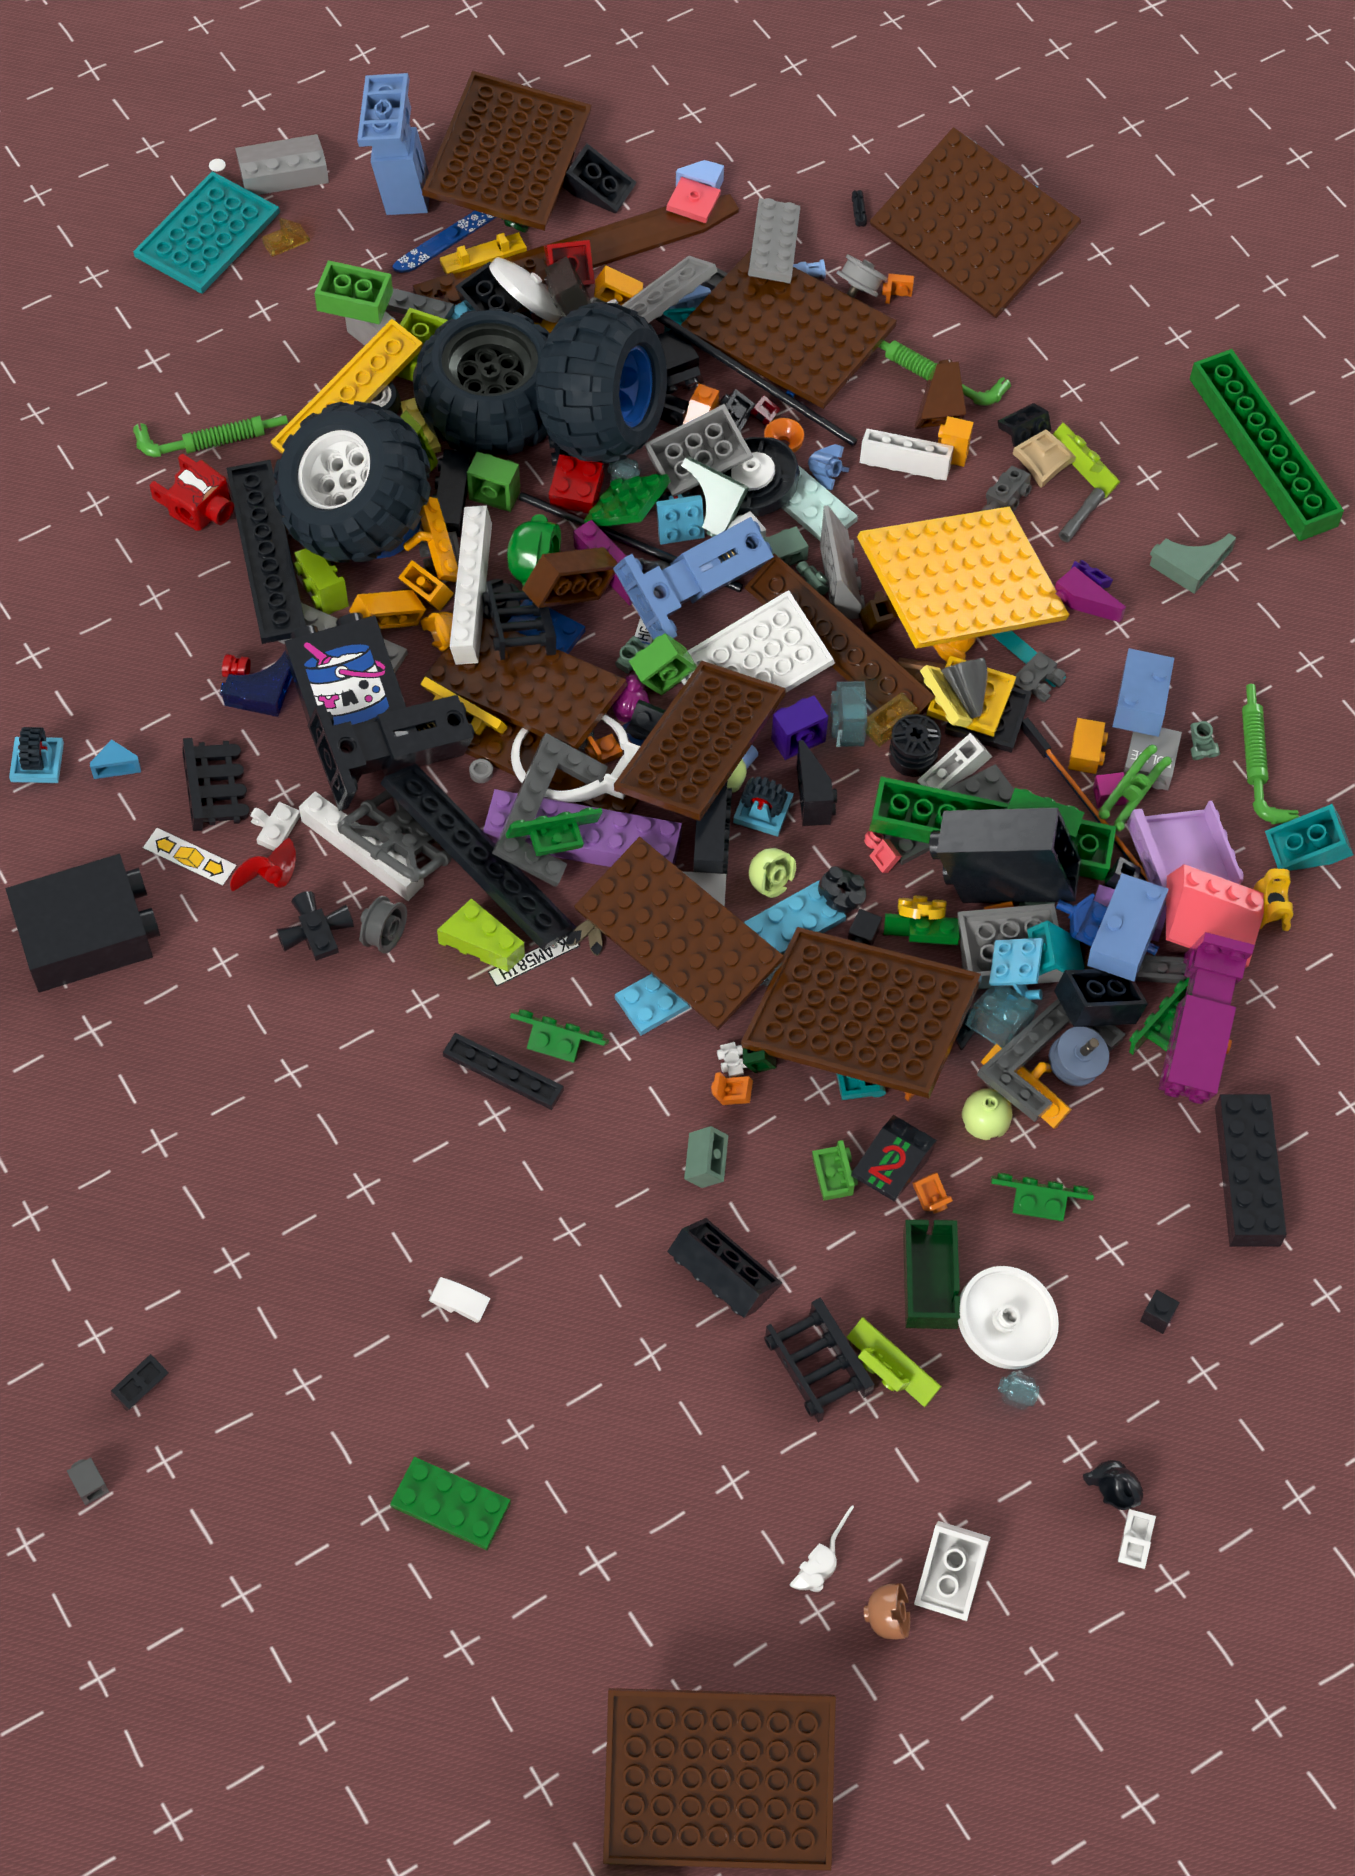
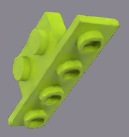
(1087, 461)
(891, 1364)

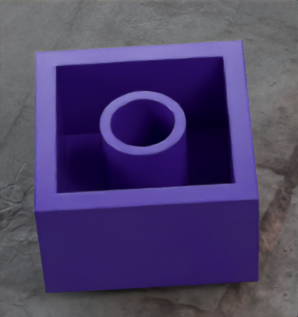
(798, 722)

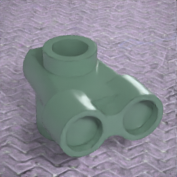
(813, 577)
(628, 652)
(1203, 745)

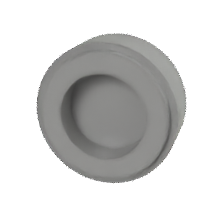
(481, 770)

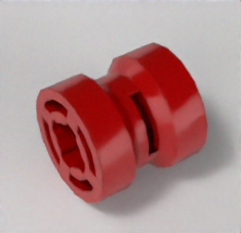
(235, 666)

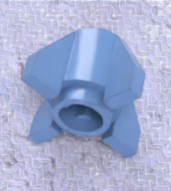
(826, 464)

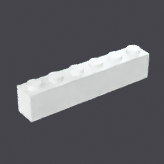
(323, 819)

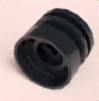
(914, 745)

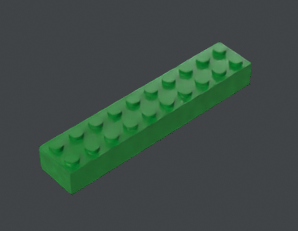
(1266, 445)
(917, 810)

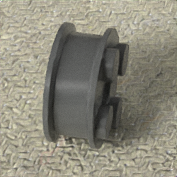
(383, 924)

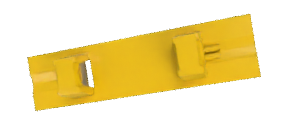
(481, 254)
(481, 717)

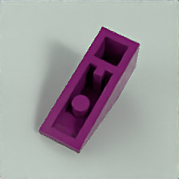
(1085, 595)

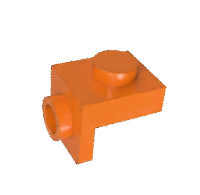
(732, 1090)
(931, 1193)

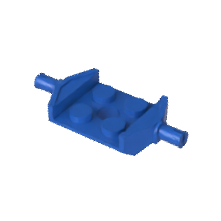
(1086, 920)

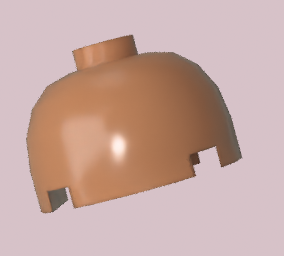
(888, 1612)

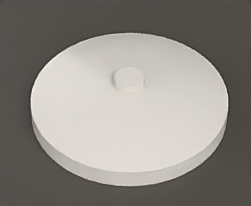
(525, 288)
(1008, 1317)

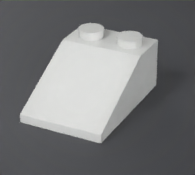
(952, 1570)

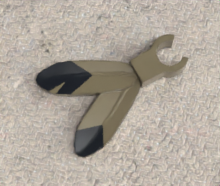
(584, 930)

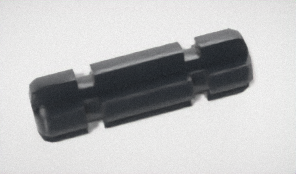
(859, 208)

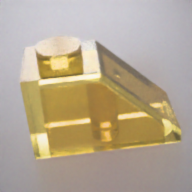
(882, 720)

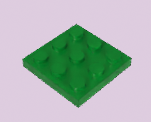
(628, 500)

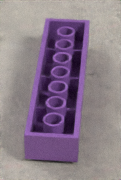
(602, 840)

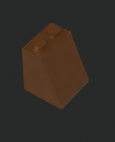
(942, 396)

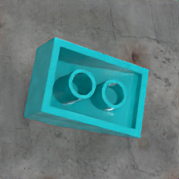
(1310, 840)

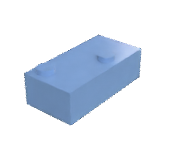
(1143, 692)
(1127, 927)

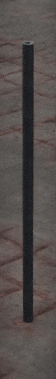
(773, 390)
(612, 534)

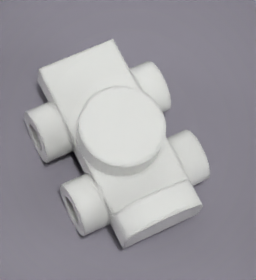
(732, 1062)

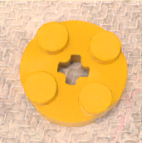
(921, 907)

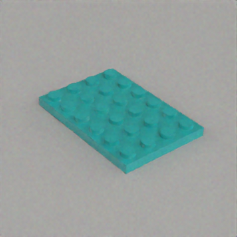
(206, 232)

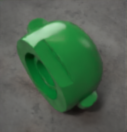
(529, 543)

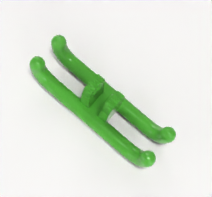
(1133, 786)

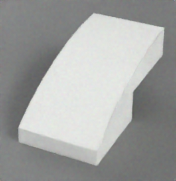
(460, 1299)
(1136, 1539)

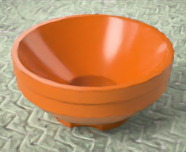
(786, 430)

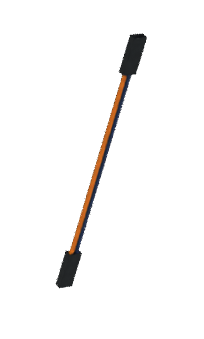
(1045, 750)

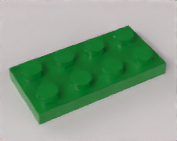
(450, 1503)

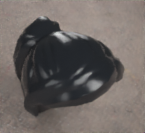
(1116, 1484)

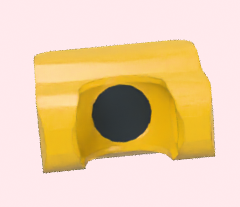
(1276, 897)

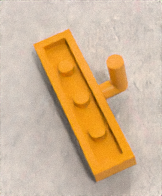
(438, 541)
(1058, 1109)

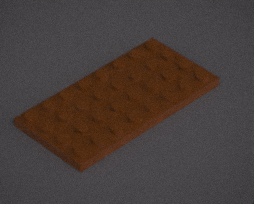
(532, 688)
(700, 740)
(679, 933)

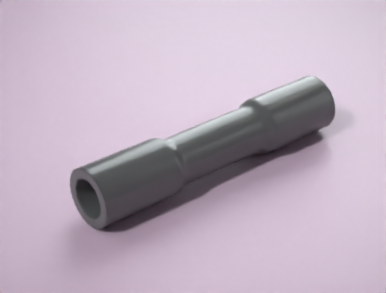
(1088, 506)

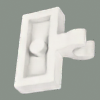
(275, 827)

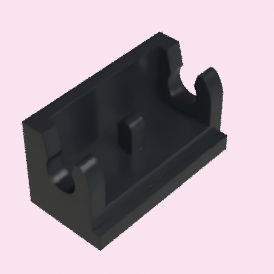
(139, 1382)

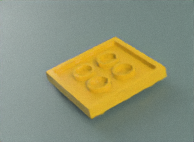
(996, 697)

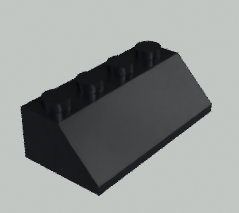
(723, 1267)

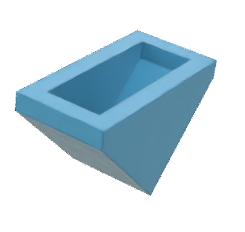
(114, 761)

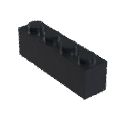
(453, 487)

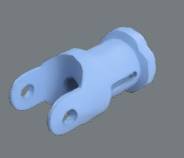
(814, 269)

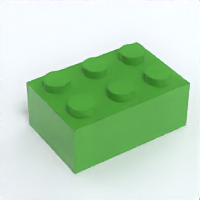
(353, 292)

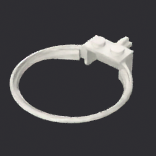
(593, 789)

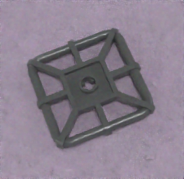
(390, 832)

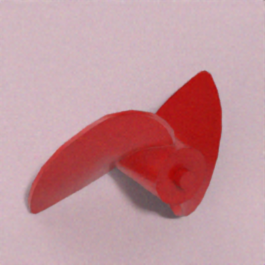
(275, 869)

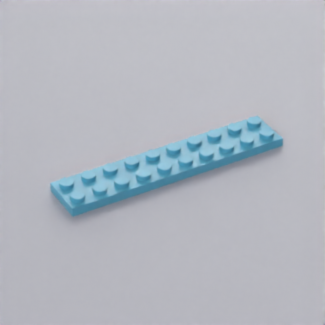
(652, 1003)

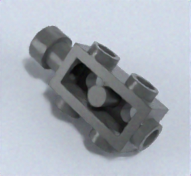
(1008, 489)

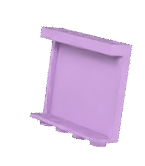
(1180, 839)

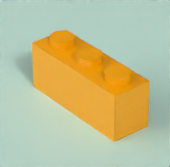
(390, 608)

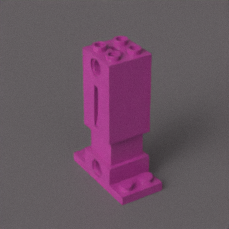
(1204, 1018)

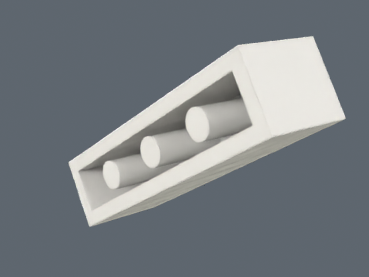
(906, 454)

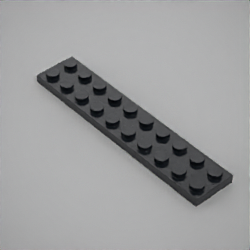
(266, 551)
(473, 852)

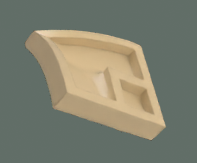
(1043, 456)

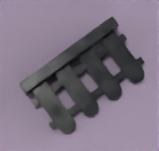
(210, 793)

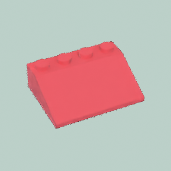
(1210, 904)

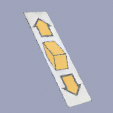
(189, 856)

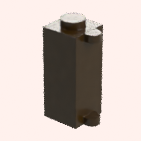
(877, 614)

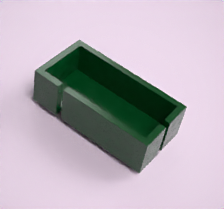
(931, 1274)

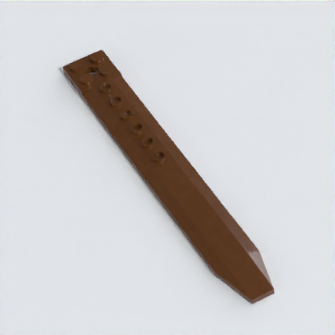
(606, 243)

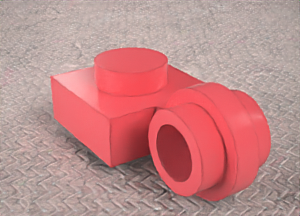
(884, 852)

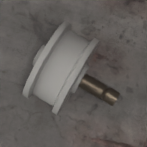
(861, 276)

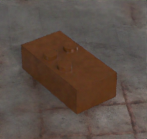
(570, 577)

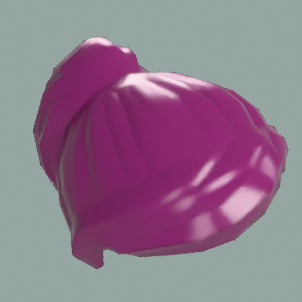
(626, 702)

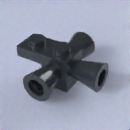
(314, 926)

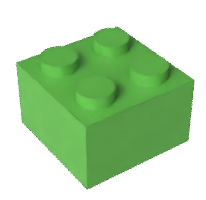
(493, 481)
(662, 664)

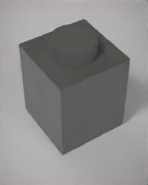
(87, 1480)

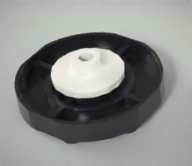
(769, 475)

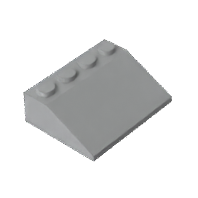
(282, 165)
(708, 439)
(840, 566)
(982, 927)

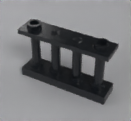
(541, 623)
(832, 1338)

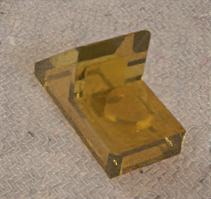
(286, 238)

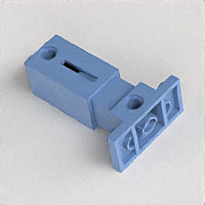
(396, 146)
(692, 574)

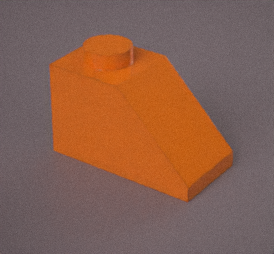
(701, 402)

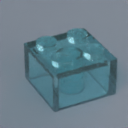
(849, 713)
(1001, 1014)

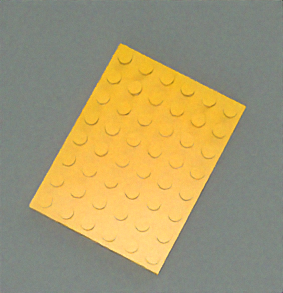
(962, 576)

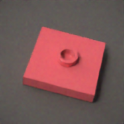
(693, 200)

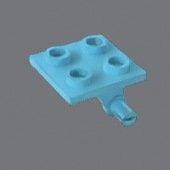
(1017, 964)

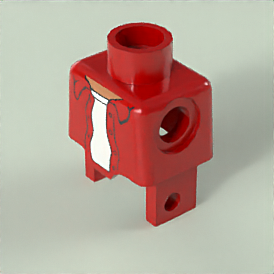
(196, 496)

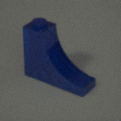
(259, 691)

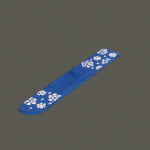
(442, 241)

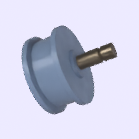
(1078, 1056)

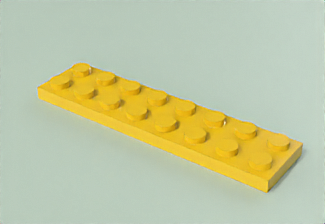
(362, 376)

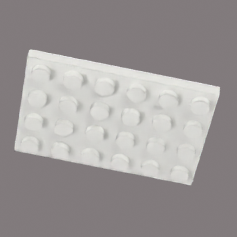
(769, 645)

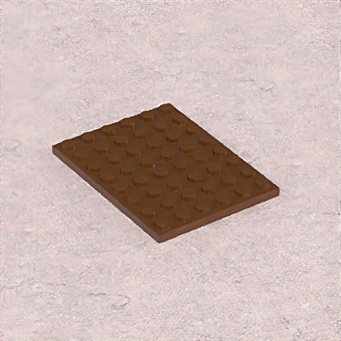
(507, 150)
(975, 222)
(790, 332)
(862, 1012)
(719, 1779)

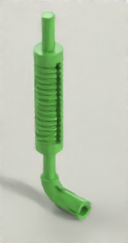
(923, 367)
(207, 438)
(1257, 760)

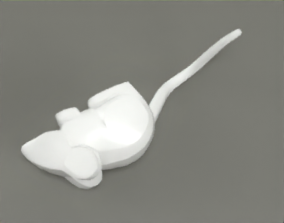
(820, 1565)

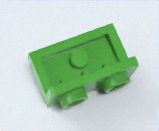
(834, 1171)

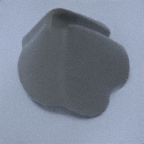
(969, 683)

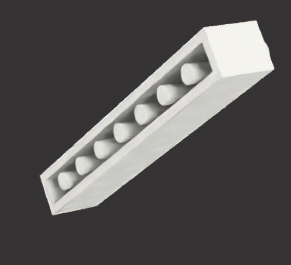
(470, 585)

